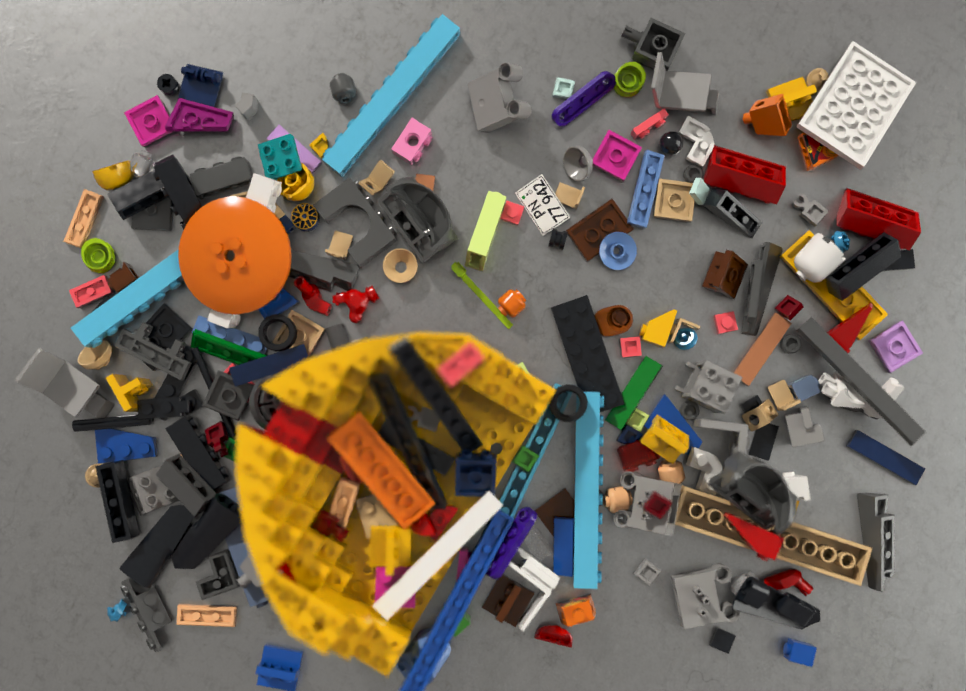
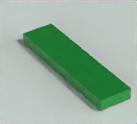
(222, 348)
(634, 392)

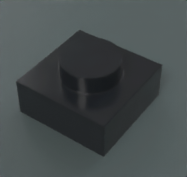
(196, 401)

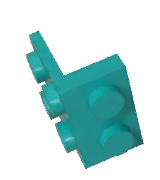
(280, 157)

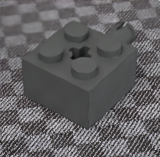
(655, 34)

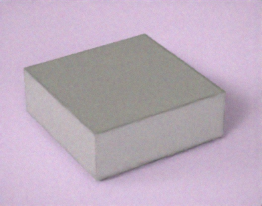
(647, 572)

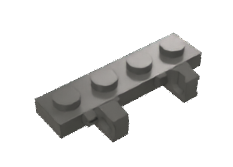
(167, 359)

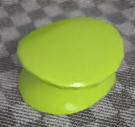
(629, 79)
(98, 255)

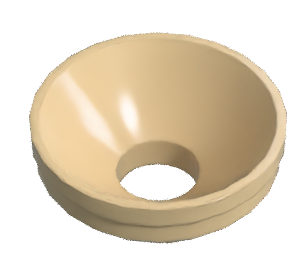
(396, 256)
(95, 357)

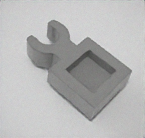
(812, 212)
(426, 418)

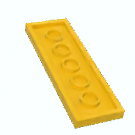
(839, 308)

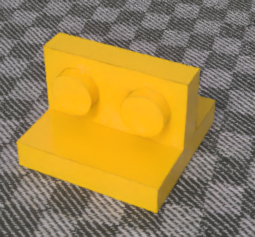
(796, 95)
(127, 391)
(665, 439)
(390, 547)

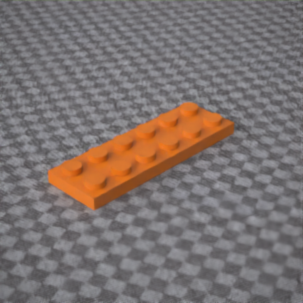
(381, 470)

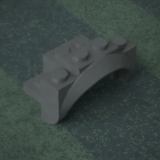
(419, 218)
(748, 487)

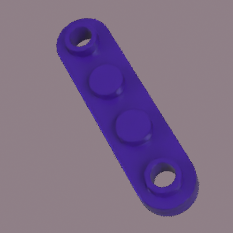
(583, 98)
(512, 541)

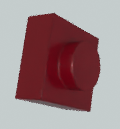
(789, 307)
(657, 505)

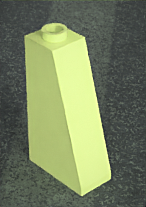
(485, 230)

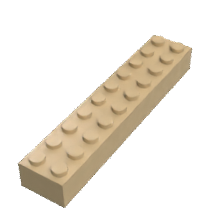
(801, 543)

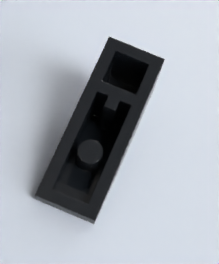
(732, 212)

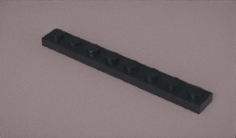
(434, 394)
(406, 436)

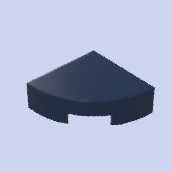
(629, 435)

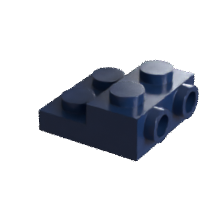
(475, 473)

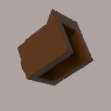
(122, 278)

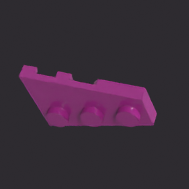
(198, 117)

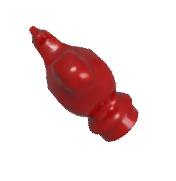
(356, 301)

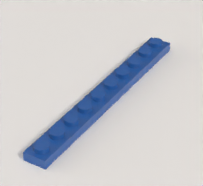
(457, 603)

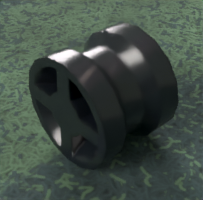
(171, 88)
(558, 239)

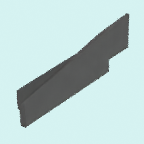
(323, 271)
(759, 286)
(878, 534)

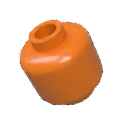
(511, 303)

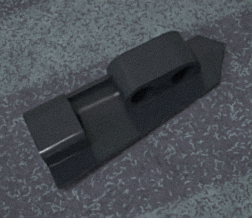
(207, 533)
(157, 546)
(774, 605)

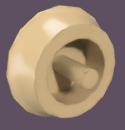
(817, 77)
(91, 476)

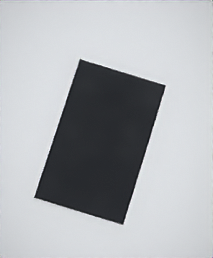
(764, 441)

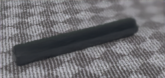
(109, 422)

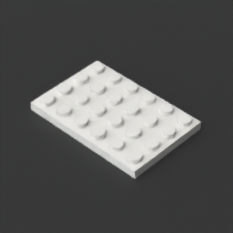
(856, 105)

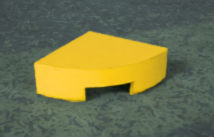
(320, 145)

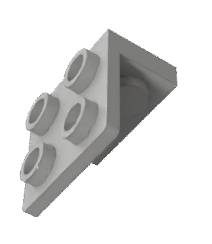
(150, 491)

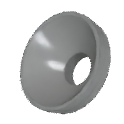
(573, 163)

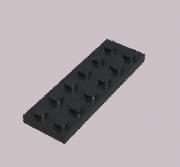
(587, 350)

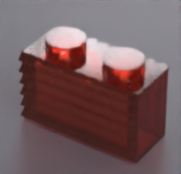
(634, 455)

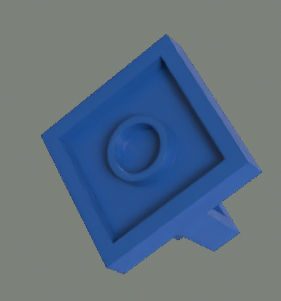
(279, 668)

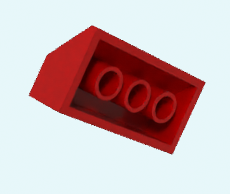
(745, 175)
(875, 216)

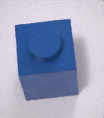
(799, 652)

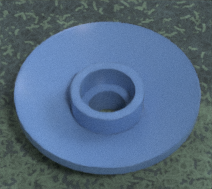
(626, 254)

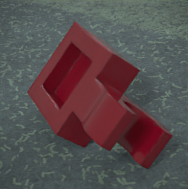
(216, 436)
(328, 524)

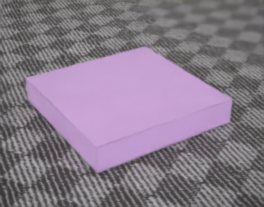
(895, 346)

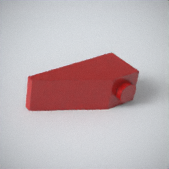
(848, 330)
(759, 540)

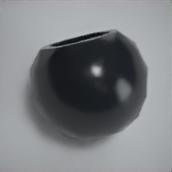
(671, 143)

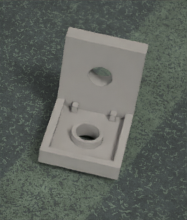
(738, 436)

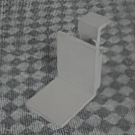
(682, 90)
(63, 385)

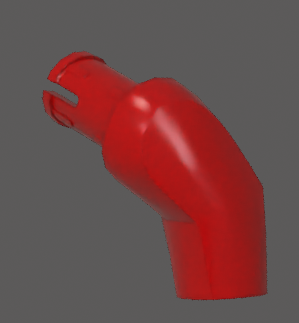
(312, 296)
(789, 578)

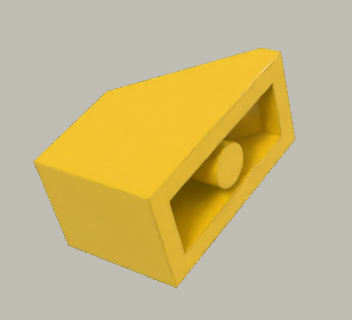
(658, 329)

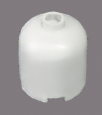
(817, 259)

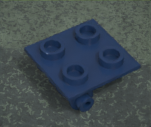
(200, 84)

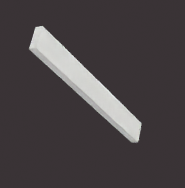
(438, 555)

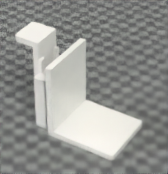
(540, 577)

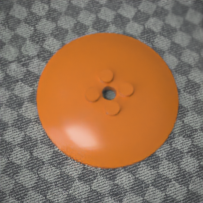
(259, 248)

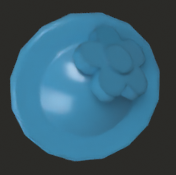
(841, 241)
(685, 338)
(116, 612)

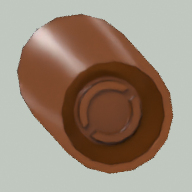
(614, 320)

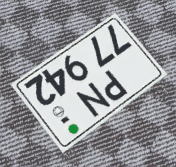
(542, 205)

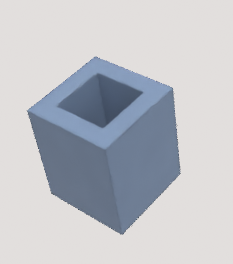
(804, 387)

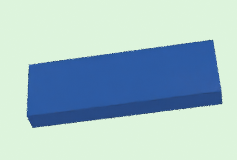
(563, 546)

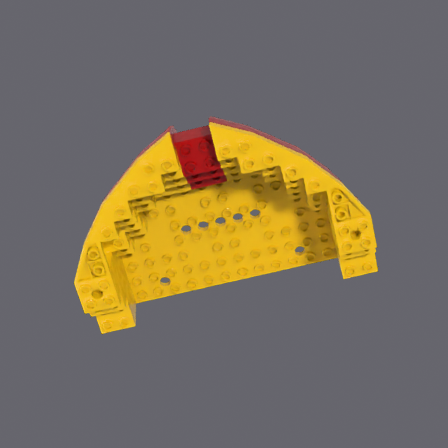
(295, 471)

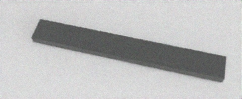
(861, 381)

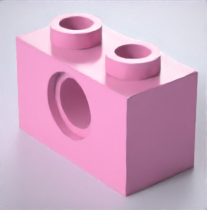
(416, 131)

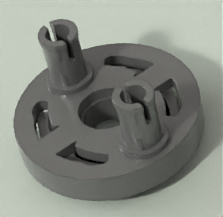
(264, 403)

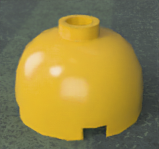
(114, 175)
(297, 185)

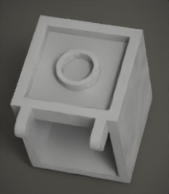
(710, 386)

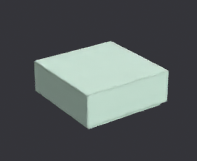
(563, 88)
(699, 191)

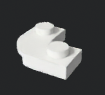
(702, 138)
(709, 467)

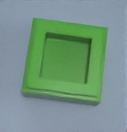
(525, 458)

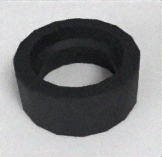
(262, 332)
(573, 417)

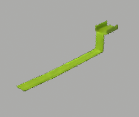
(460, 271)

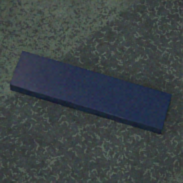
(268, 365)
(886, 457)

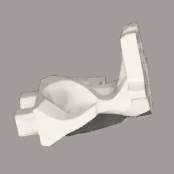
(845, 396)

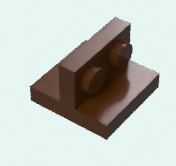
(725, 273)
(508, 600)

